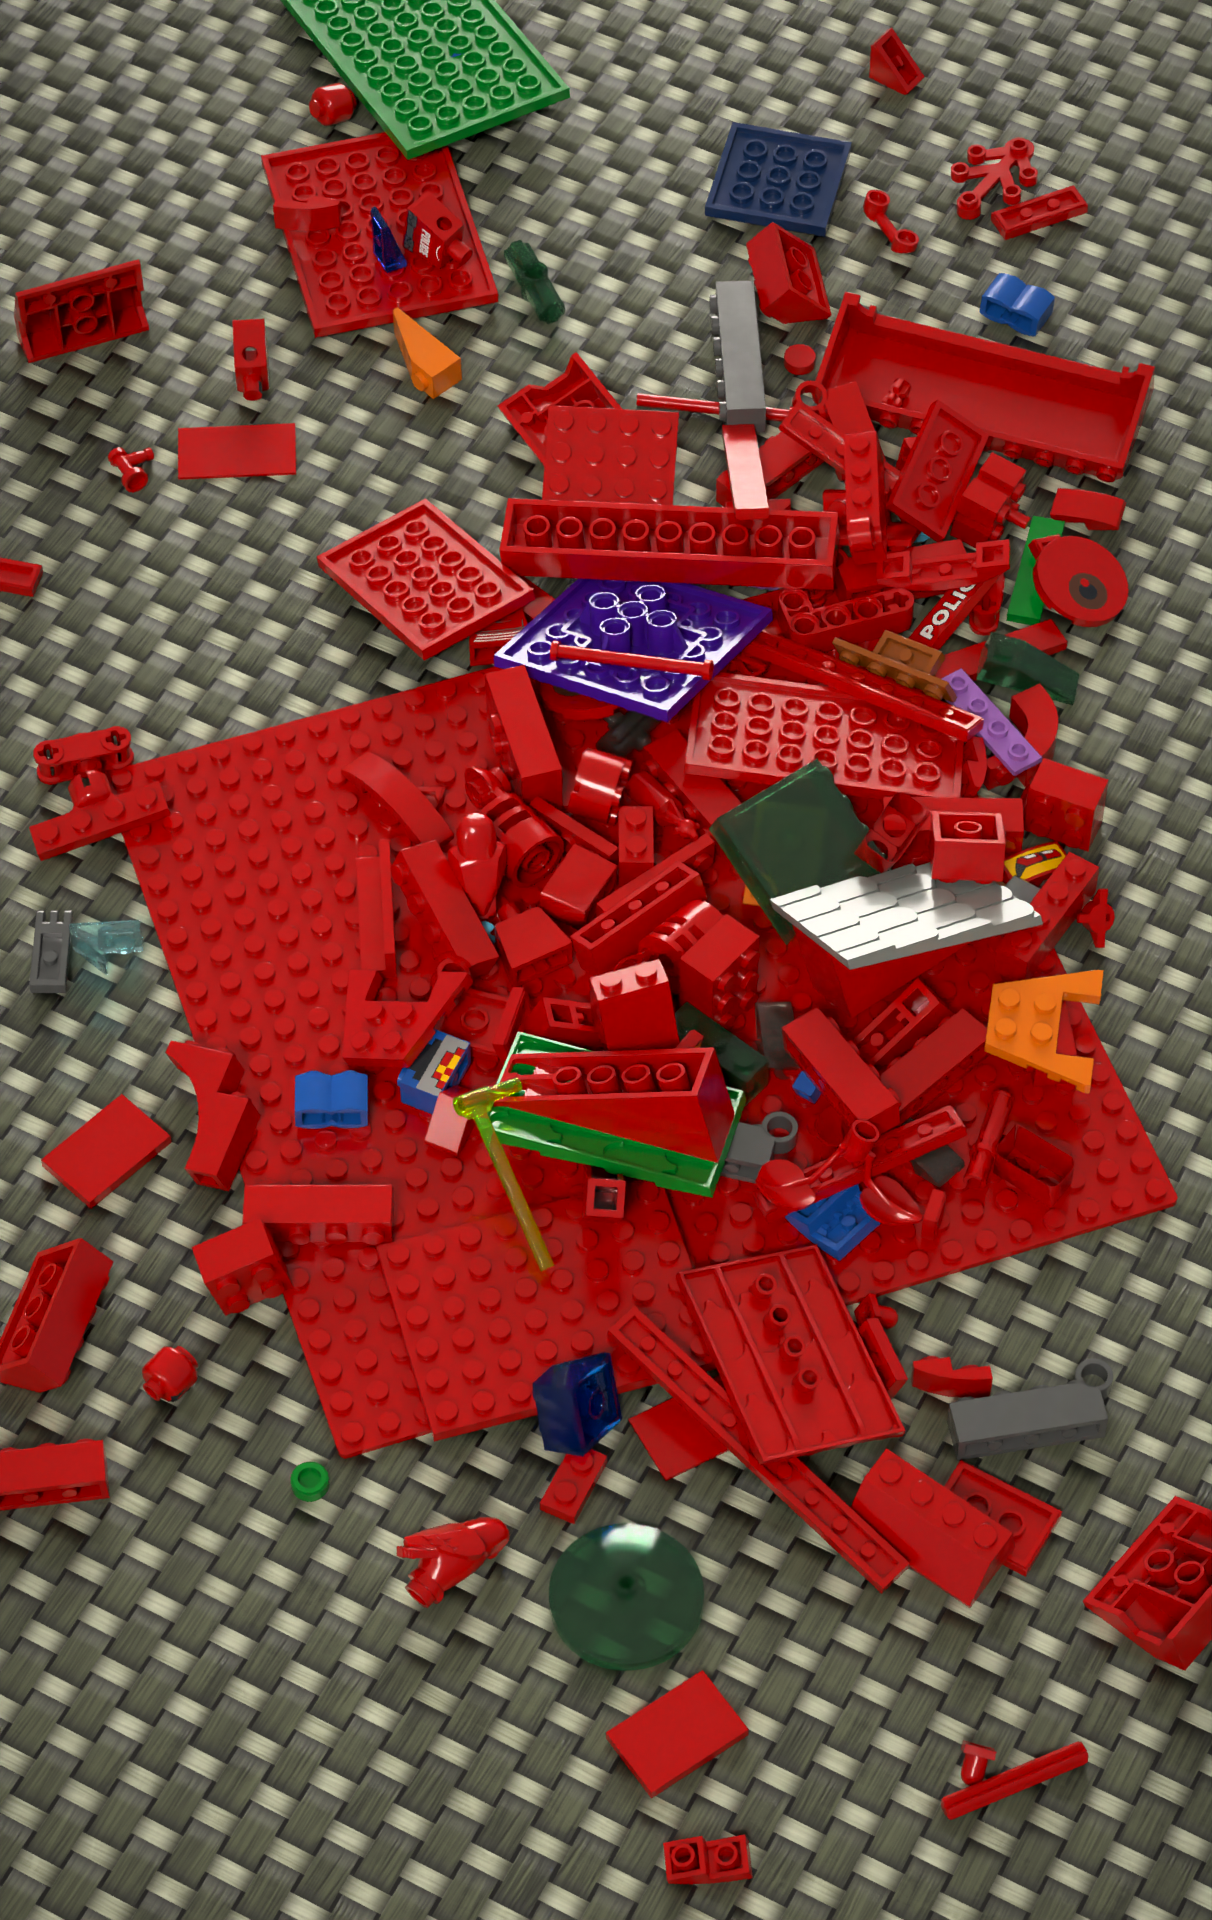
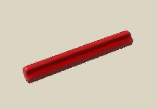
(1014, 1780)

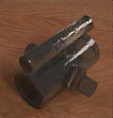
(627, 733)

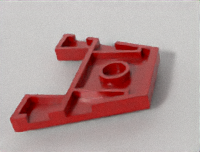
(393, 1030)

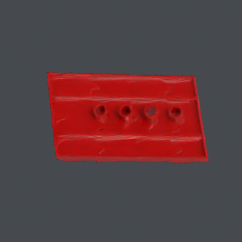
(795, 1380)

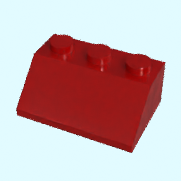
(787, 276)

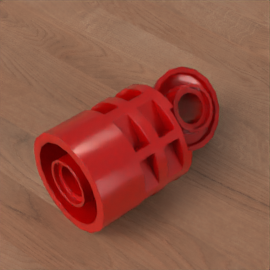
(530, 842)
(674, 939)

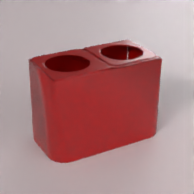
(577, 886)

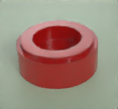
(799, 359)

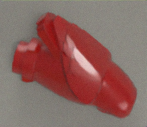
(478, 862)
(450, 1555)

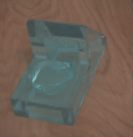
(98, 939)

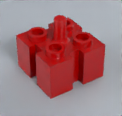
(990, 502)

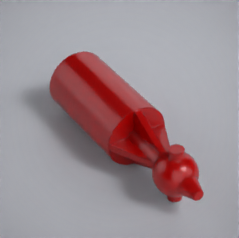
(666, 807)

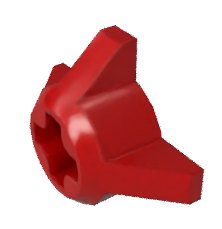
(1097, 917)

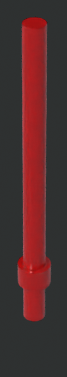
(699, 406)

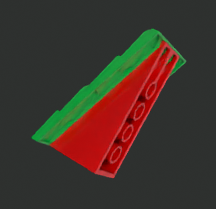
(625, 1110)

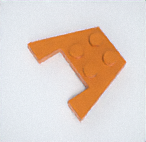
(1026, 1023)

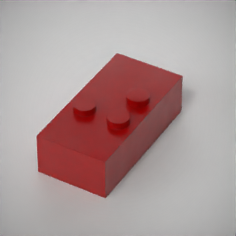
(522, 737)

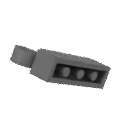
(755, 1146)
(1032, 1417)

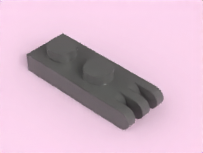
(50, 953)

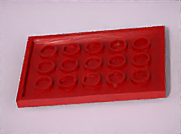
(425, 579)

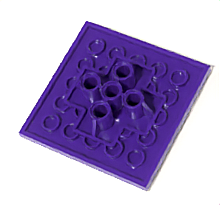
(635, 619)

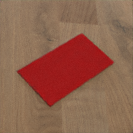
(237, 451)
(675, 1437)

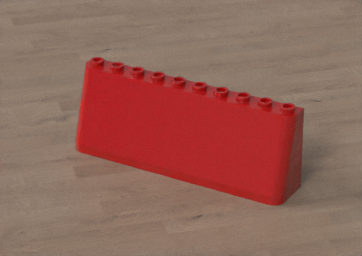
(1022, 398)

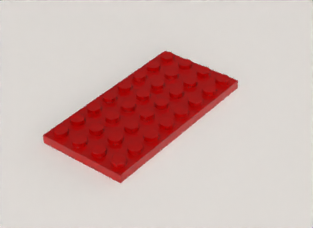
(774, 727)

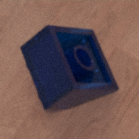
(577, 1404)

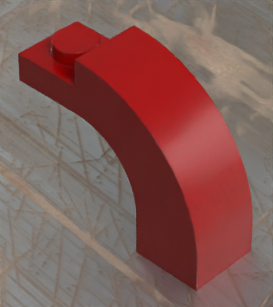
(1037, 720)

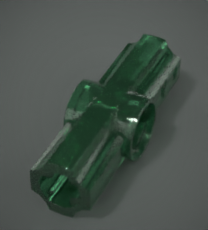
(534, 282)

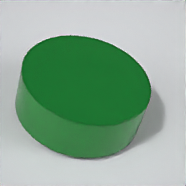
(309, 1481)

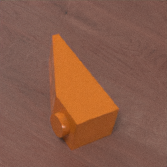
(428, 360)

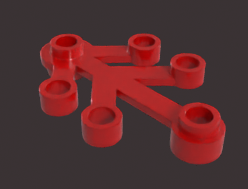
(1016, 153)

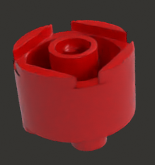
(599, 786)

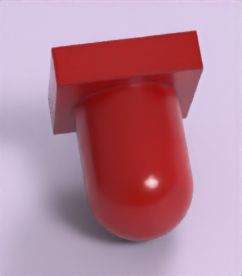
(871, 1309)
(975, 1762)

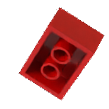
(721, 972)

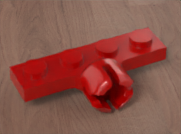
(97, 815)

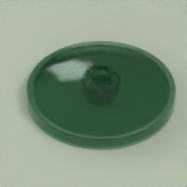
(626, 1596)

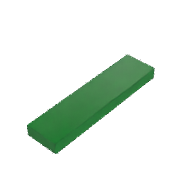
(1025, 602)

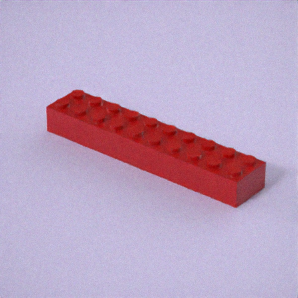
(669, 544)

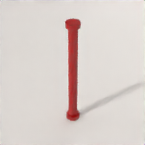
(702, 669)

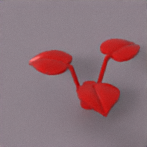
(882, 1199)

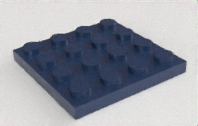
(778, 178)

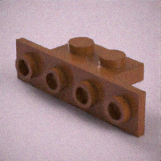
(901, 660)

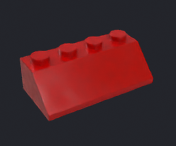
(52, 1315)
(933, 1528)

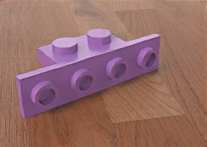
(997, 730)

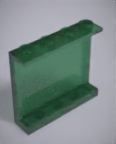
(794, 839)

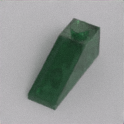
(1021, 666)

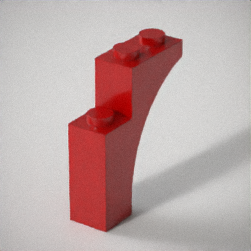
(225, 1116)
(602, 1195)

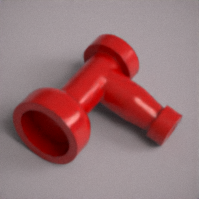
(133, 477)

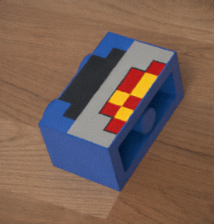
(434, 1070)

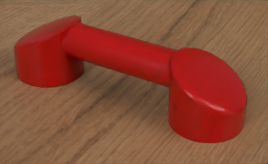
(875, 208)

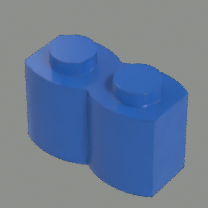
(1017, 304)
(331, 1100)

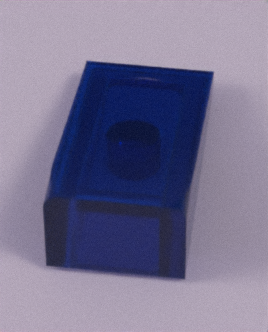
(385, 245)

